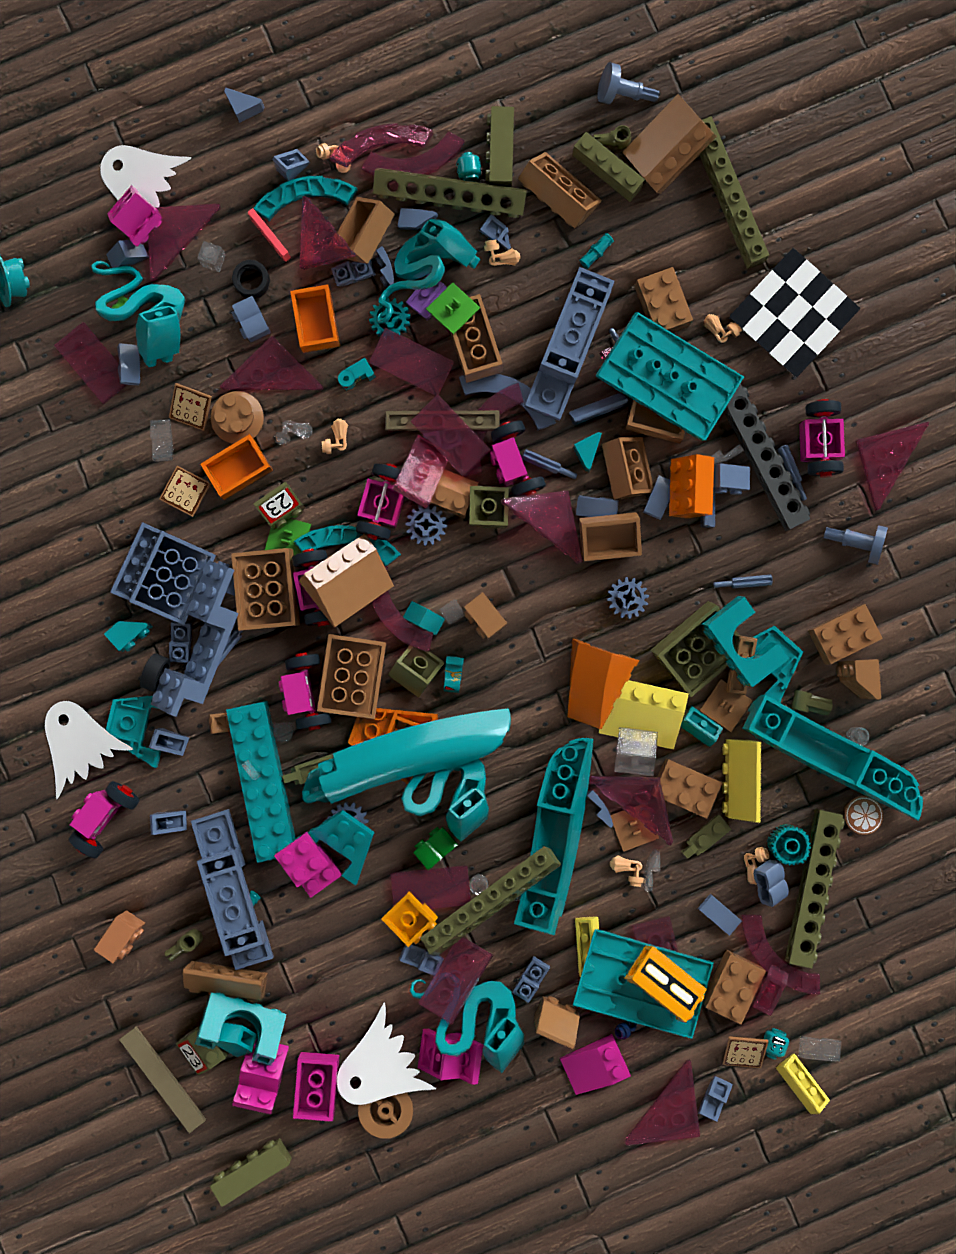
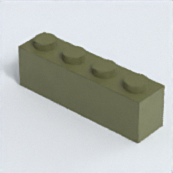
(501, 146)
(608, 166)
(250, 1172)

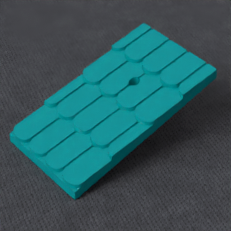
(669, 376)
(608, 992)

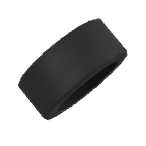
(241, 268)
(152, 671)

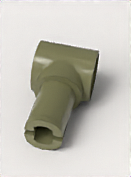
(612, 138)
(184, 945)

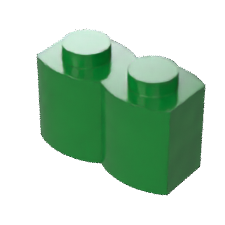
(435, 847)

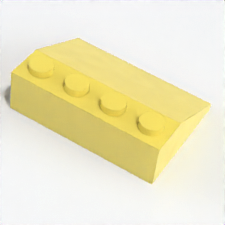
(648, 709)
(742, 779)

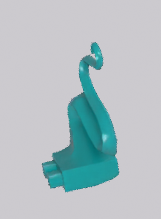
(423, 256)
(156, 328)
(468, 804)
(502, 1034)

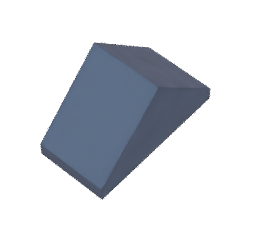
(243, 104)
(290, 164)
(126, 254)
(168, 741)
(168, 822)

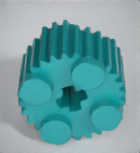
(779, 840)

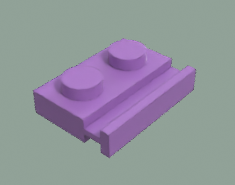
(423, 298)

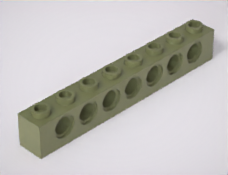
(384, 176)
(733, 201)
(805, 897)
(490, 901)

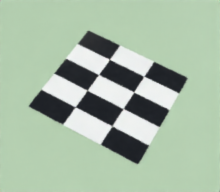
(794, 312)

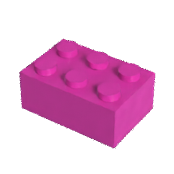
(316, 1086)

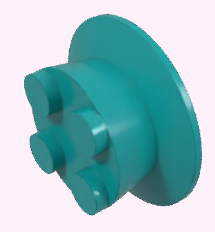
(12, 280)

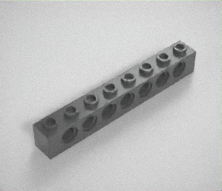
(753, 452)

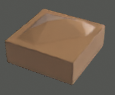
(218, 723)

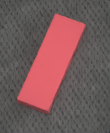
(268, 234)

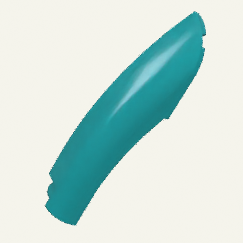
(413, 752)
(834, 756)
(558, 828)

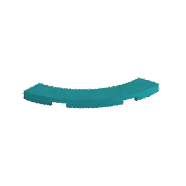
(304, 186)
(344, 535)

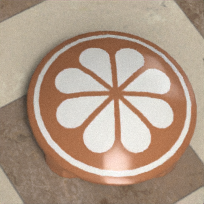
(863, 815)

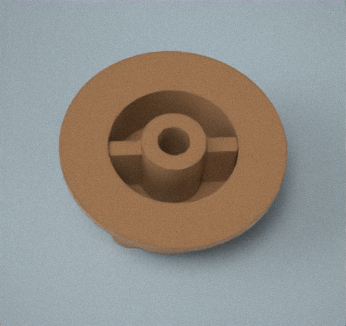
(236, 416)
(387, 1116)

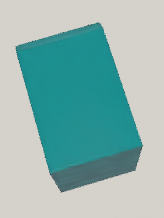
(586, 450)
(424, 618)

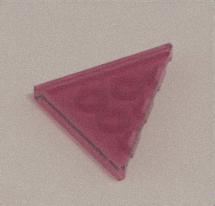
(175, 233)
(319, 239)
(271, 369)
(886, 456)
(551, 518)
(639, 798)
(672, 1113)

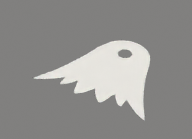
(139, 169)
(77, 743)
(378, 1066)

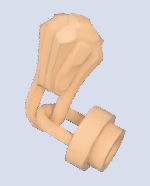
(324, 153)
(509, 257)
(713, 324)
(340, 429)
(761, 855)
(621, 864)

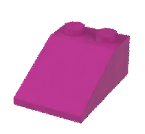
(595, 1065)

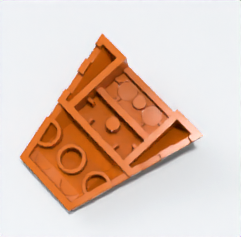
(596, 682)
(387, 722)

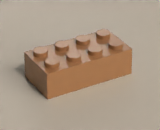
(477, 346)

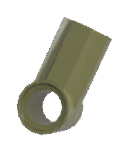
(807, 702)

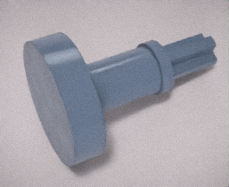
(613, 84)
(860, 540)

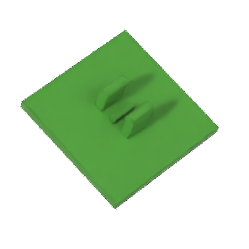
(453, 308)
(287, 535)

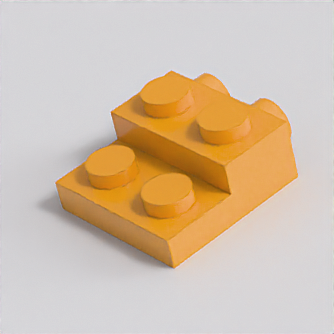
(410, 919)

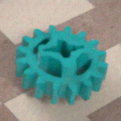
(397, 318)

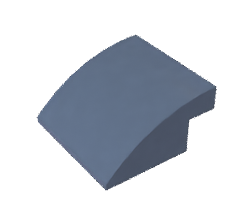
(161, 573)

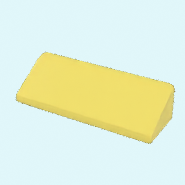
(584, 932)
(803, 1084)

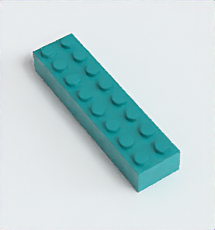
(266, 796)

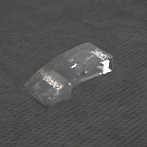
(161, 440)
(719, 458)
(652, 865)
(819, 1049)

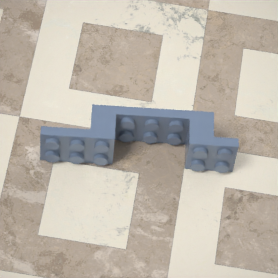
(569, 343)
(209, 646)
(227, 891)

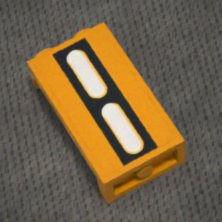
(666, 983)

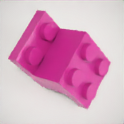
(135, 216)
(308, 864)
(447, 1067)
(260, 1082)

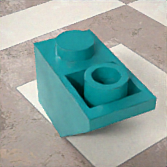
(125, 634)
(236, 1039)

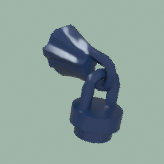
(623, 1030)

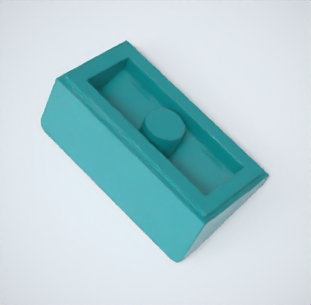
(701, 726)

